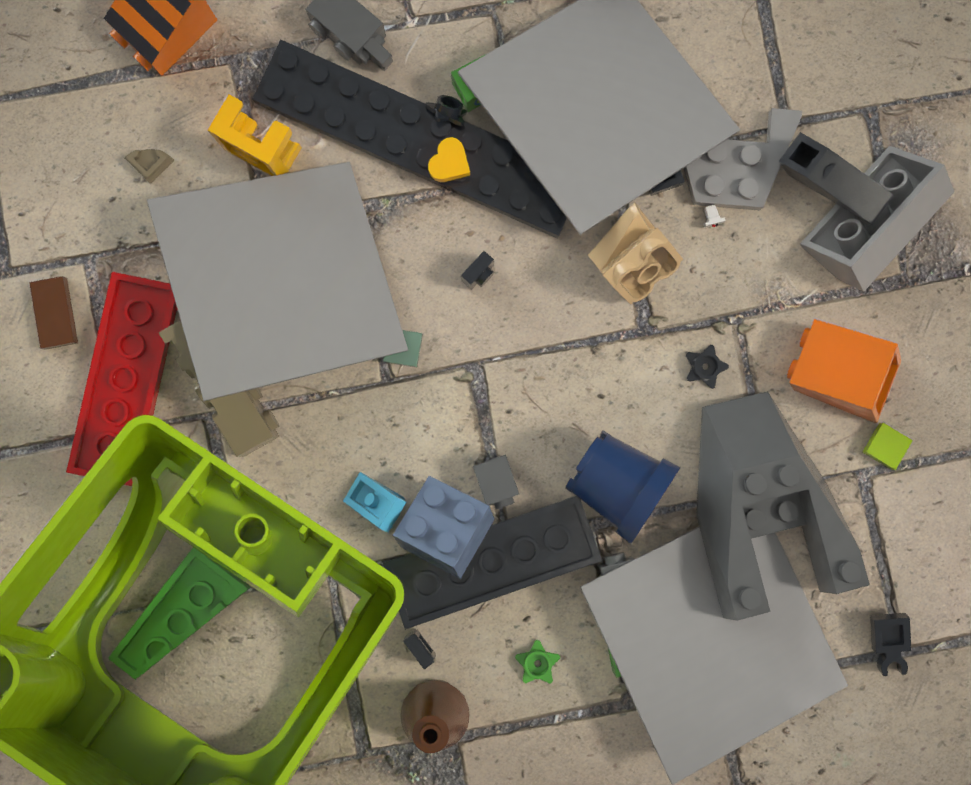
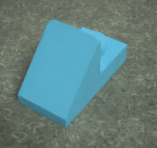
(375, 502)

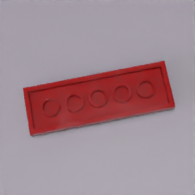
(124, 365)

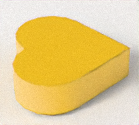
(449, 162)

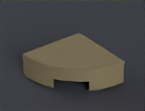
(149, 162)

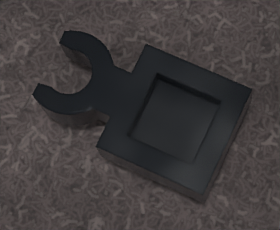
(890, 637)

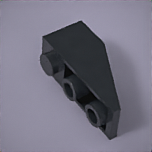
(835, 178)

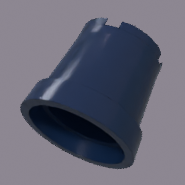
(621, 483)

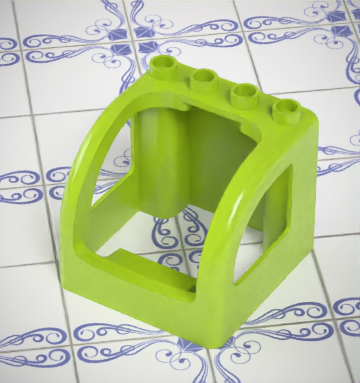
(56, 696)

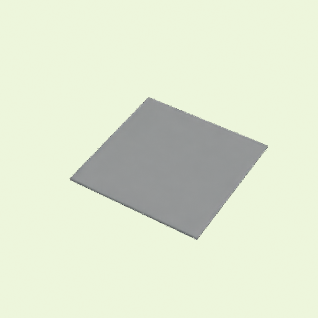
(598, 106)
(276, 278)
(703, 677)

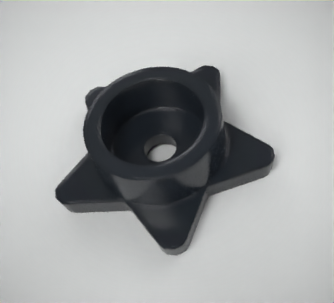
(447, 109)
(708, 357)

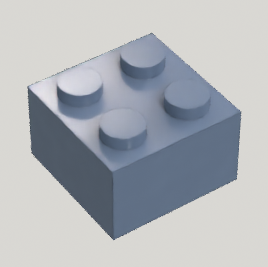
(444, 526)

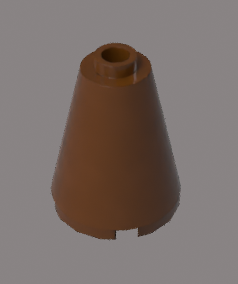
(434, 715)

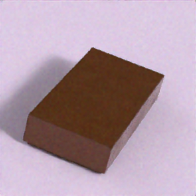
(53, 312)

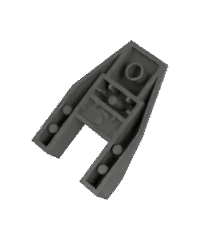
(761, 483)

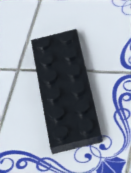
(508, 559)

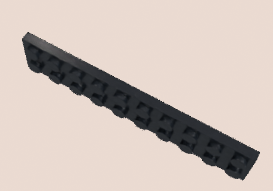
(403, 133)

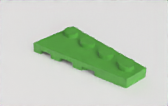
(182, 606)

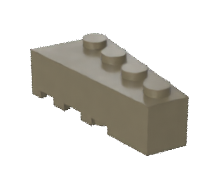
(238, 415)

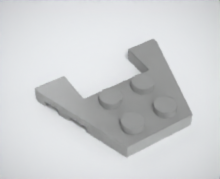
(740, 171)

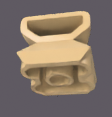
(635, 255)

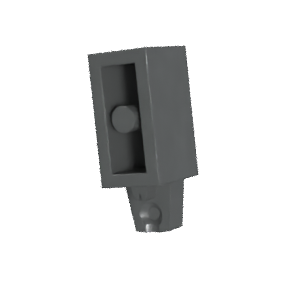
(352, 29)

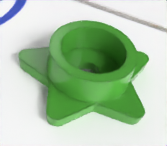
(541, 672)

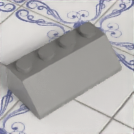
(861, 251)

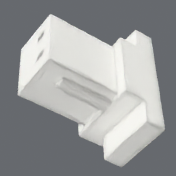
(712, 216)

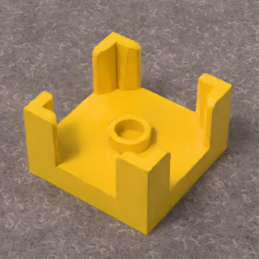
(271, 155)

